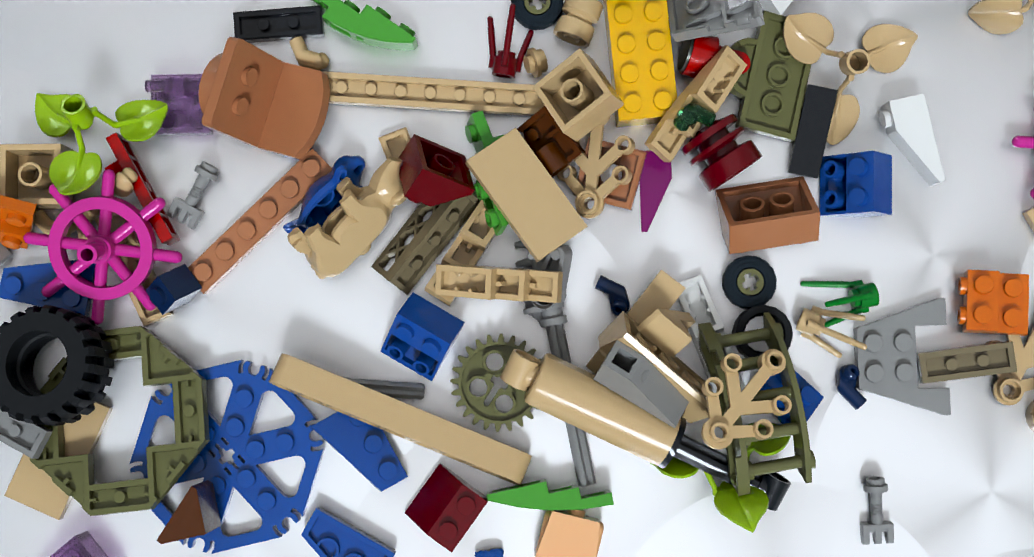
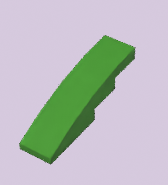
(537, 496)

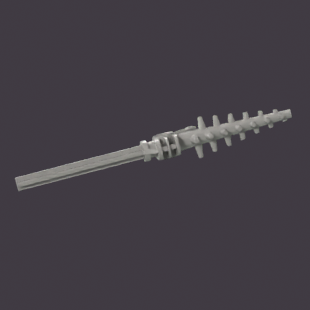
(551, 316)

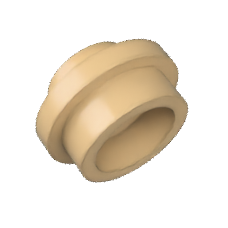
(535, 62)

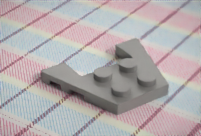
(711, 17)
(890, 359)

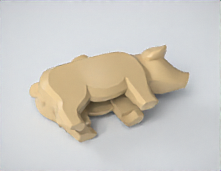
(353, 224)

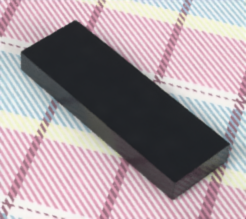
(279, 24)
(812, 131)

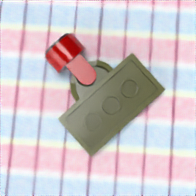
(769, 86)

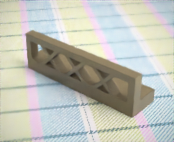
(428, 241)

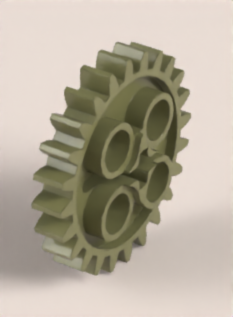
(476, 368)

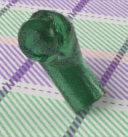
(691, 114)

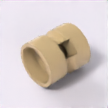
(577, 23)

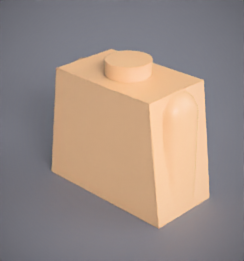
(569, 534)

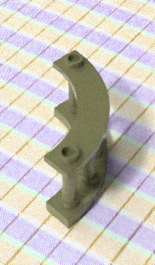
(739, 468)

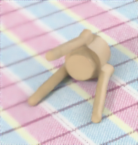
(812, 323)

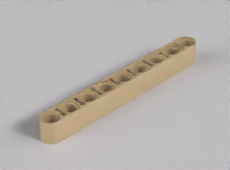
(400, 419)

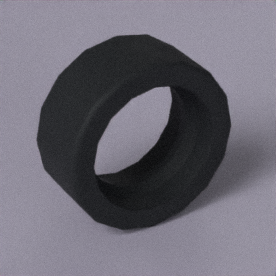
(747, 315)

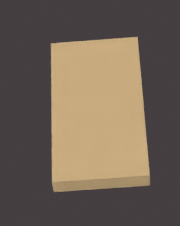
(526, 194)
(35, 487)

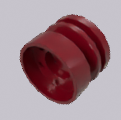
(721, 152)

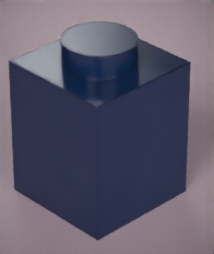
(173, 289)

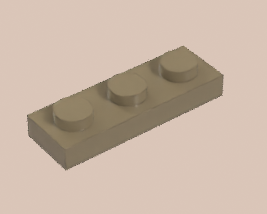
(967, 362)

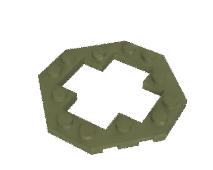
(164, 462)

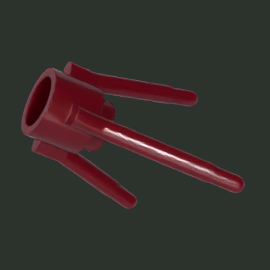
(505, 64)

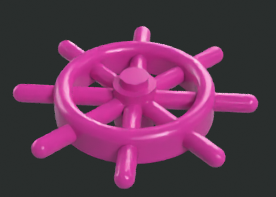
(102, 247)

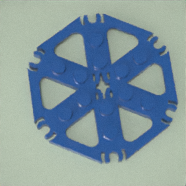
(255, 449)

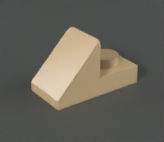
(667, 330)

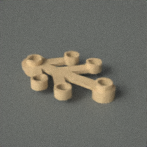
(593, 167)
(1024, 359)
(741, 401)

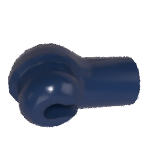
(616, 293)
(847, 385)

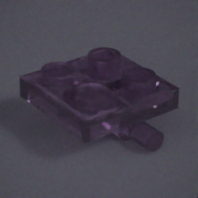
(182, 98)

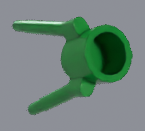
(861, 296)

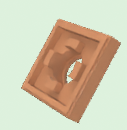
(623, 195)

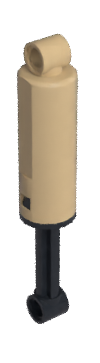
(590, 406)

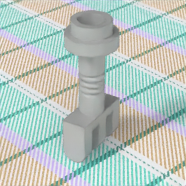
(188, 207)
(875, 487)

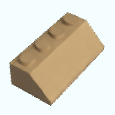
(672, 368)

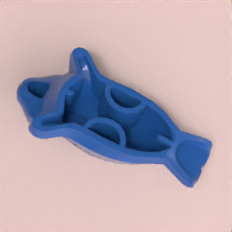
(323, 196)

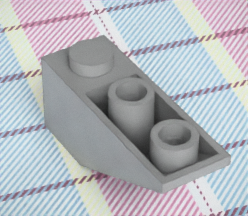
(641, 383)

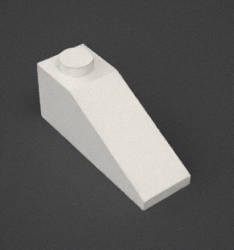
(912, 132)

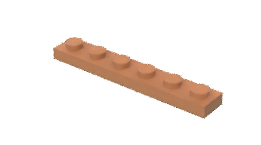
(258, 221)

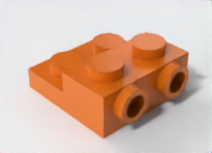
(16, 220)
(994, 303)

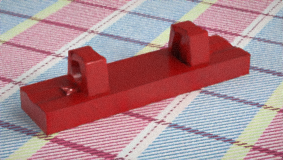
(142, 187)

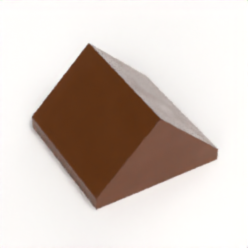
(194, 516)

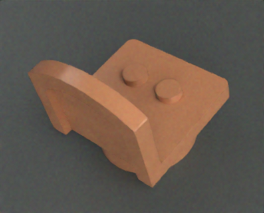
(263, 99)

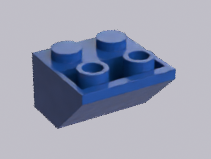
(856, 184)
(421, 336)

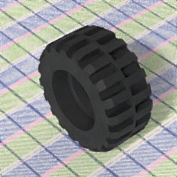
(85, 372)

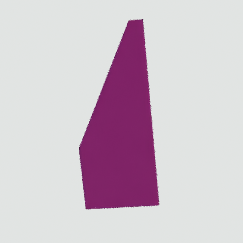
(653, 185)

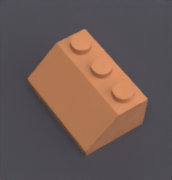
(767, 215)

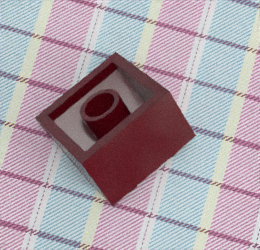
(433, 173)
(446, 507)

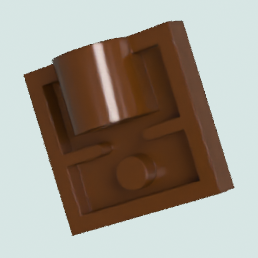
(549, 142)

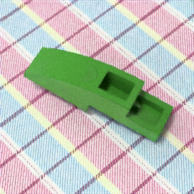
(369, 26)
(479, 134)

